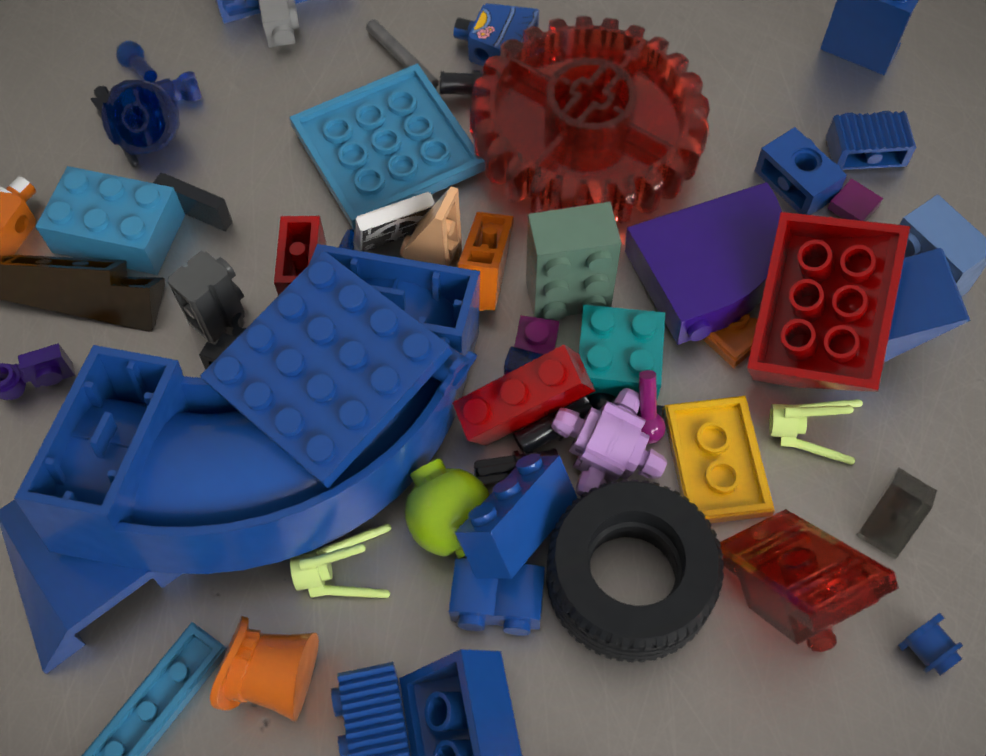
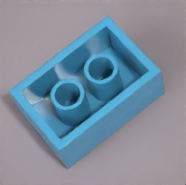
(111, 219)

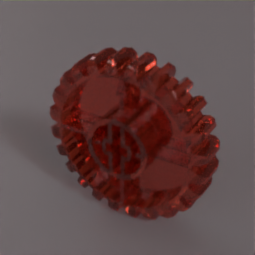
(589, 118)

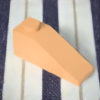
(437, 233)

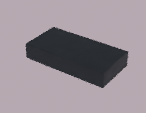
(198, 202)

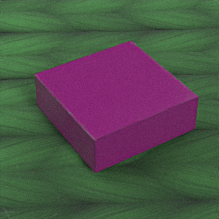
(855, 202)

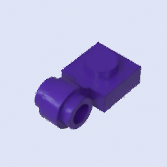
(40, 367)

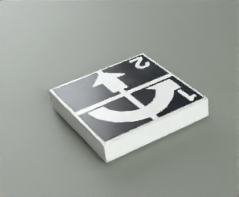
(391, 221)

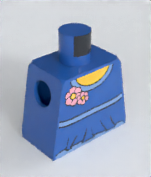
(492, 28)

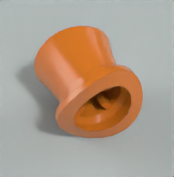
(265, 670)

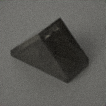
(898, 513)

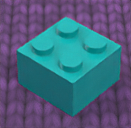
(619, 346)

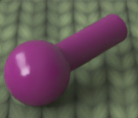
(654, 423)

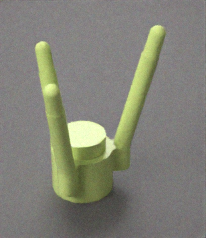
(790, 420)
(315, 567)

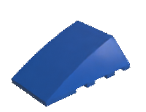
(62, 590)

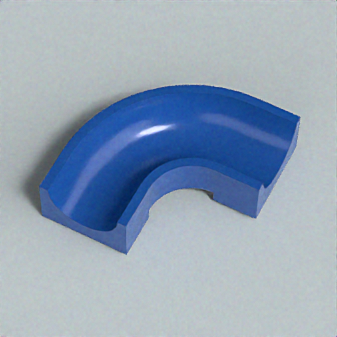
(182, 483)

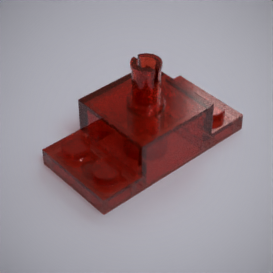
(803, 577)

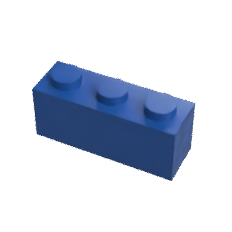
(516, 517)

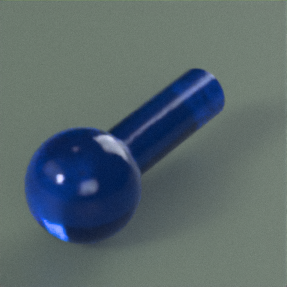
(132, 55)

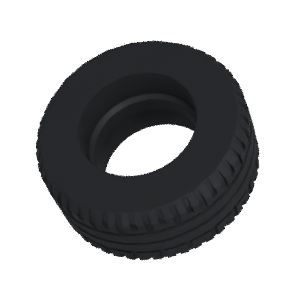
(656, 517)

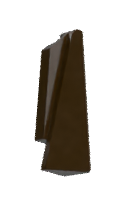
(82, 288)

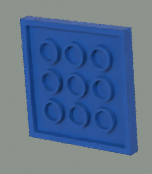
(326, 367)

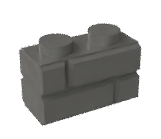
(207, 294)

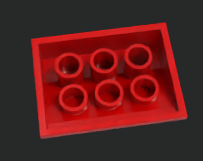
(828, 303)

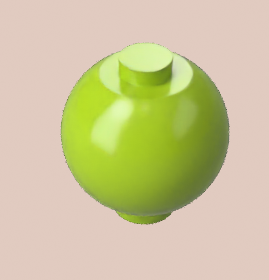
(441, 506)

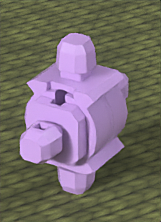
(609, 442)

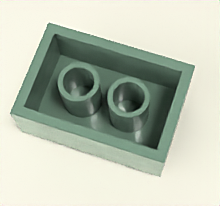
(571, 259)

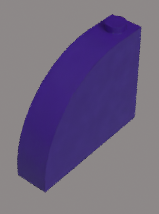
(707, 260)

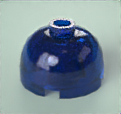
(140, 117)

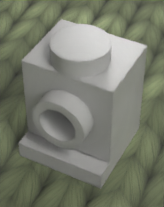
(279, 20)

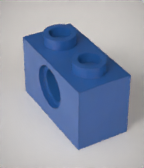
(800, 172)

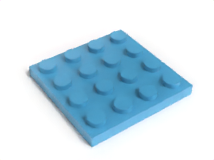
(386, 143)

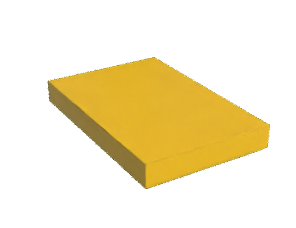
(718, 459)

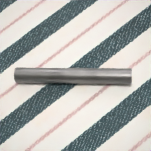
(396, 48)

